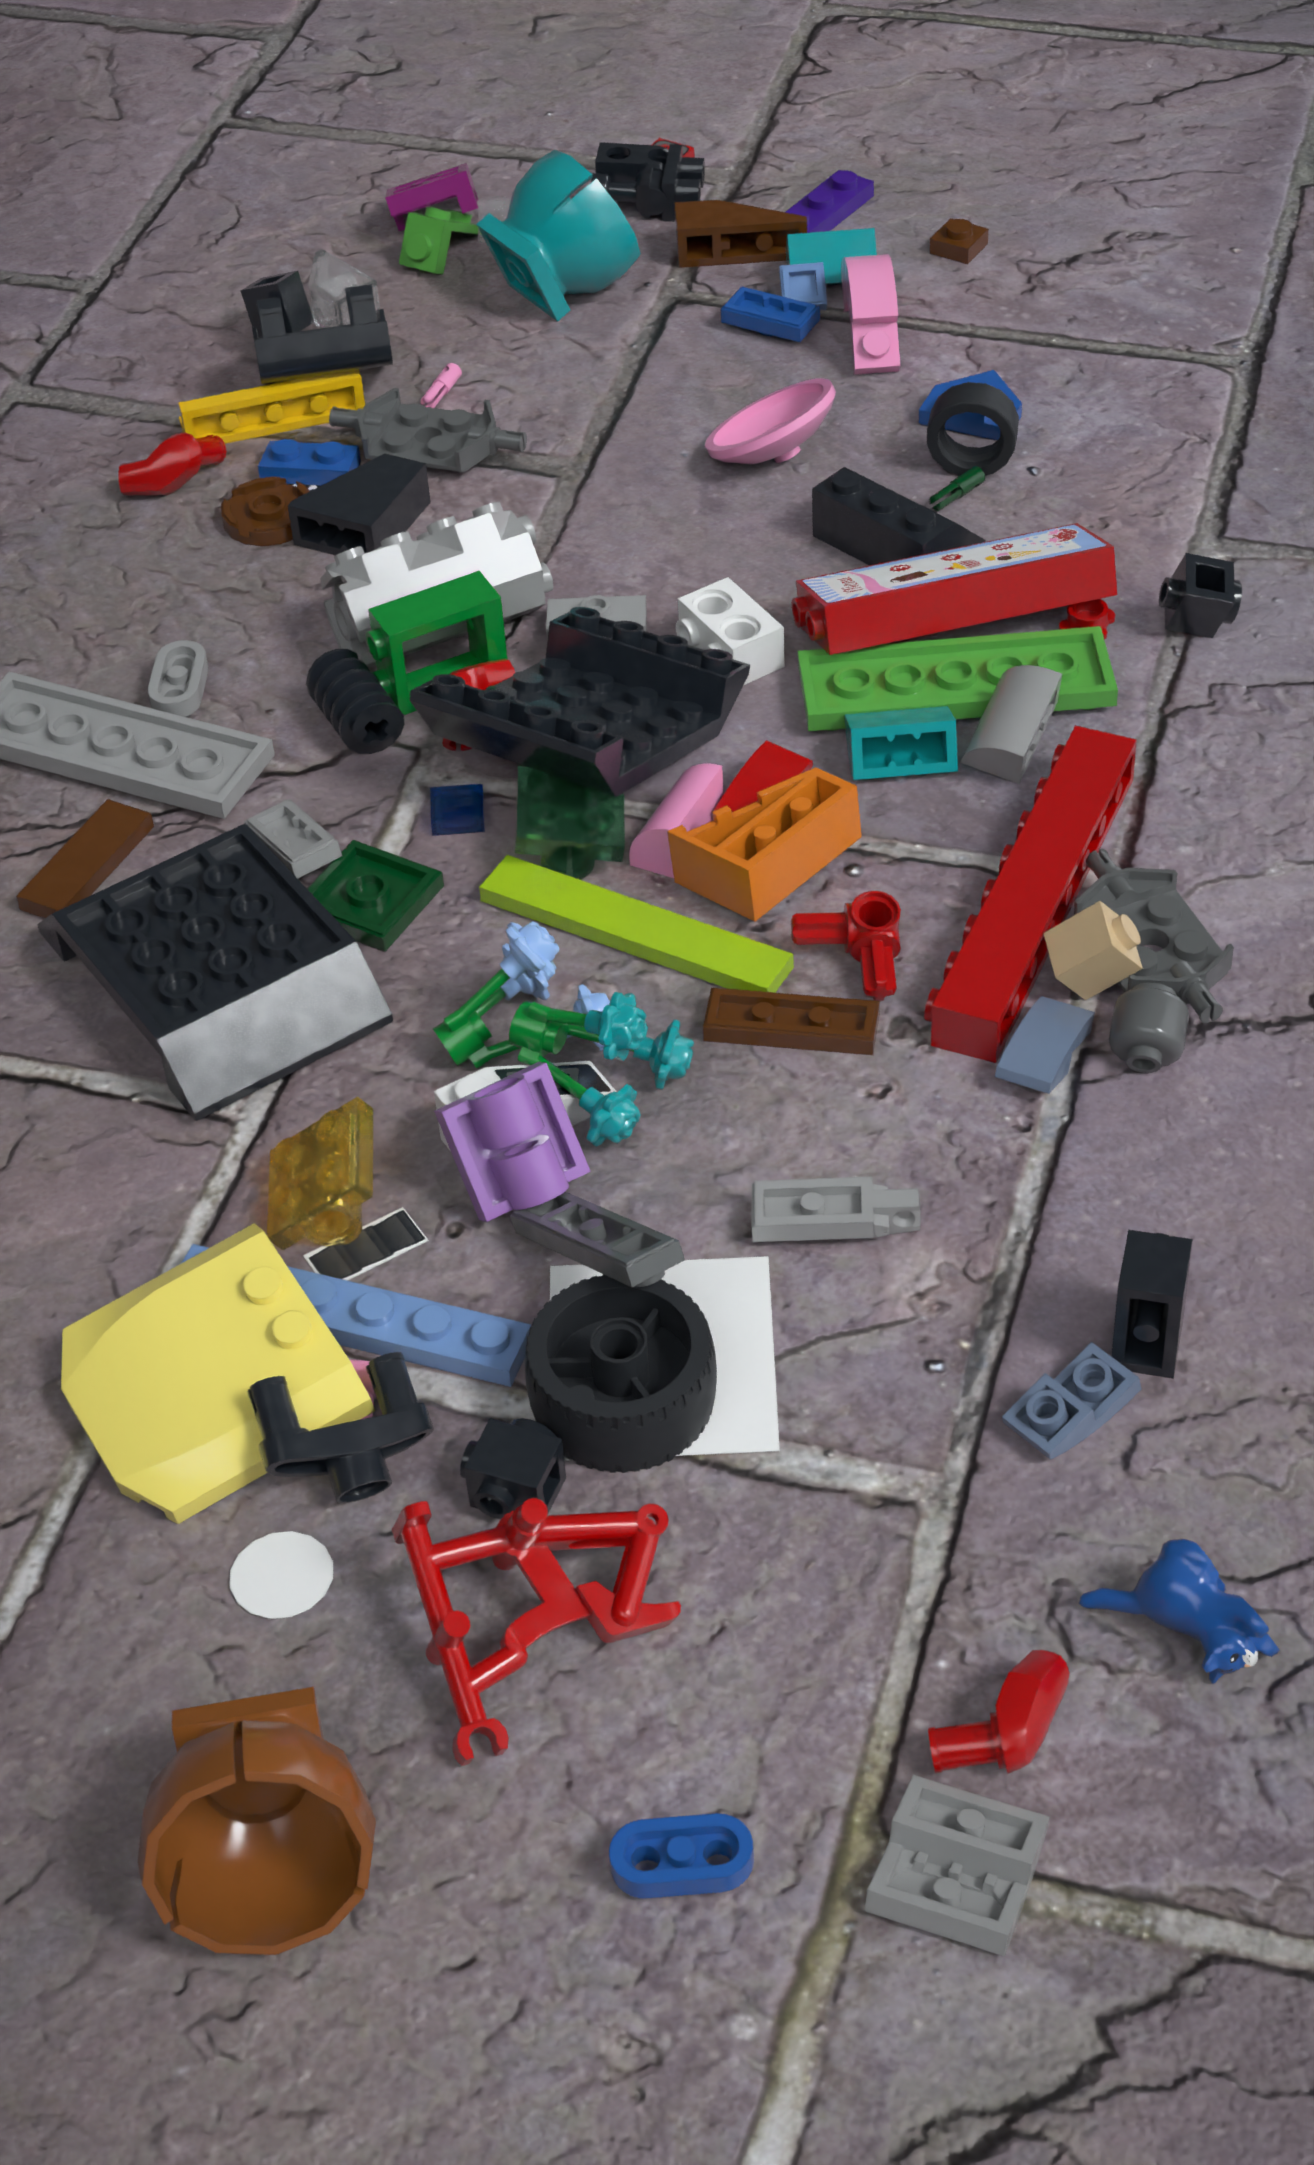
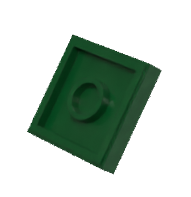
(375, 893)

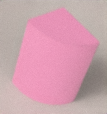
(686, 804)

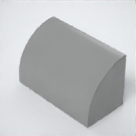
(1014, 722)

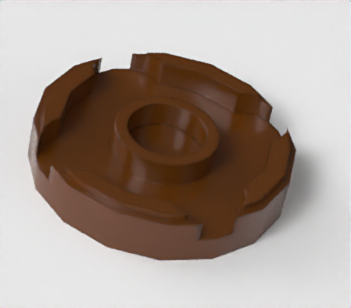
(269, 521)

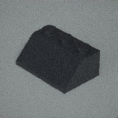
(878, 522)

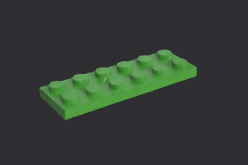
(951, 674)

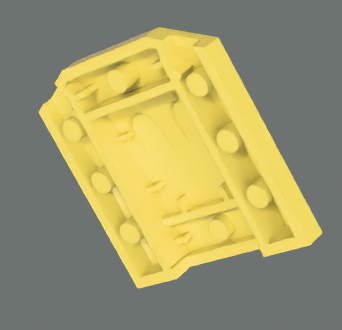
(171, 1367)

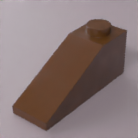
(732, 233)

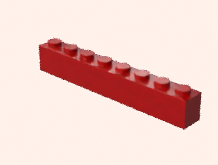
(1032, 894)

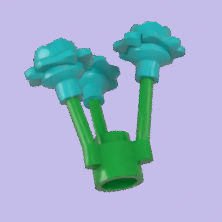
(620, 1029)

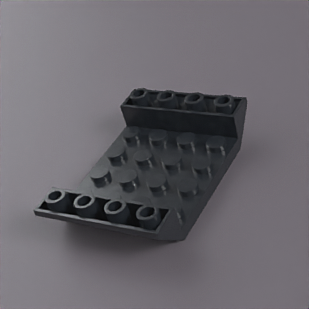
(599, 706)
(224, 968)

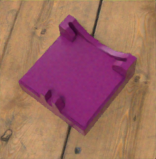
(432, 190)

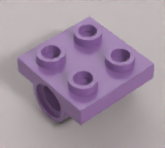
(513, 1142)

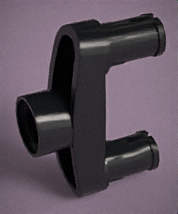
(346, 1452)

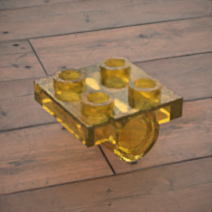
(322, 1179)

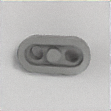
(178, 678)

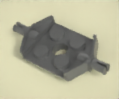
(426, 434)
(1149, 897)

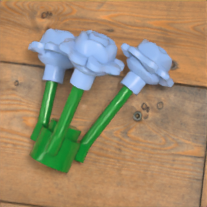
(525, 968)

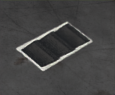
(374, 1246)

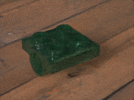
(567, 823)

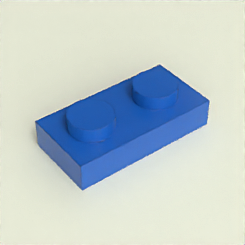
(308, 461)

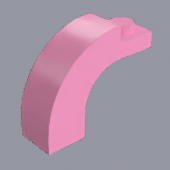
(873, 312)

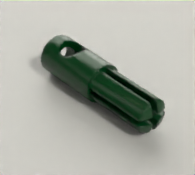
(958, 487)

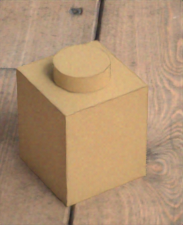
(1093, 950)

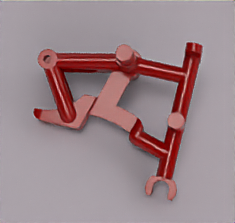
(526, 1540)

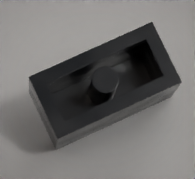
(1151, 1302)

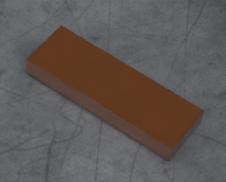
(86, 859)
(791, 1021)

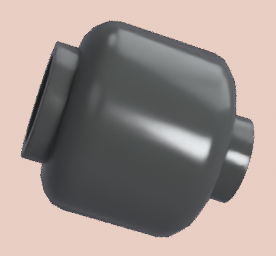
(1149, 1026)

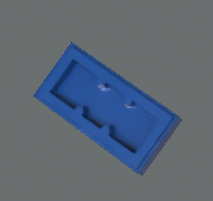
(770, 314)

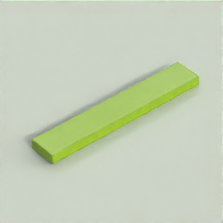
(636, 927)

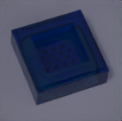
(457, 809)

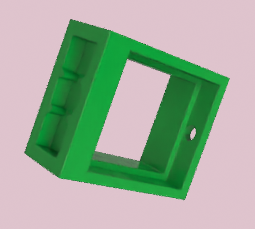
(429, 610)

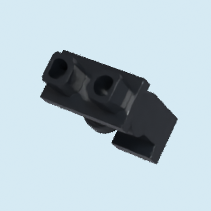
(649, 176)

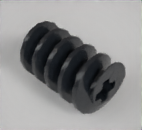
(354, 702)

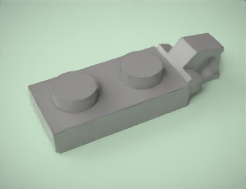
(831, 1209)

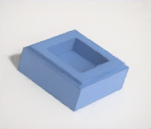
(804, 283)

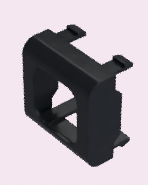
(322, 350)

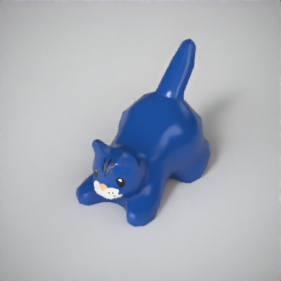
(1190, 1598)

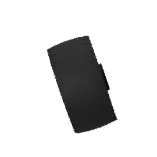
(621, 1372)

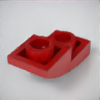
(765, 768)

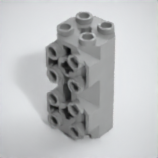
(487, 542)

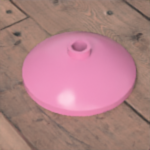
(773, 424)

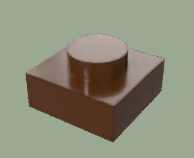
(959, 240)

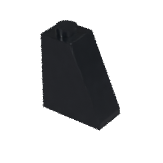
(361, 506)

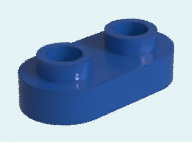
(681, 1851)

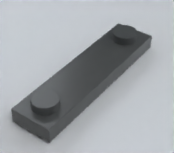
(599, 1239)

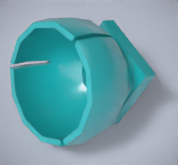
(559, 242)

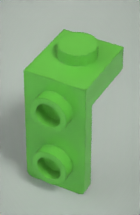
(429, 235)

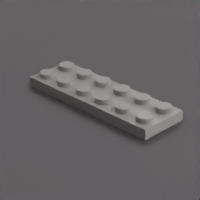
(128, 746)

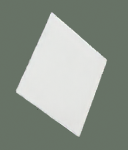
(739, 1315)

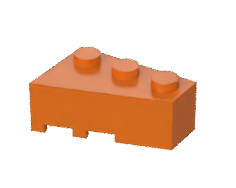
(769, 847)

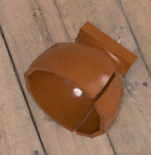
(255, 1827)

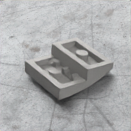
(957, 1865)

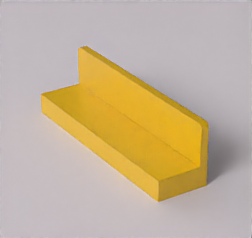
(272, 407)

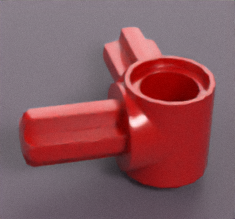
(868, 933)

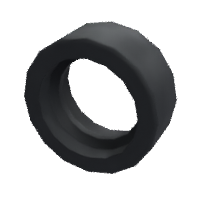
(972, 398)

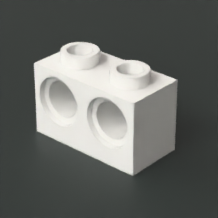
(732, 621)

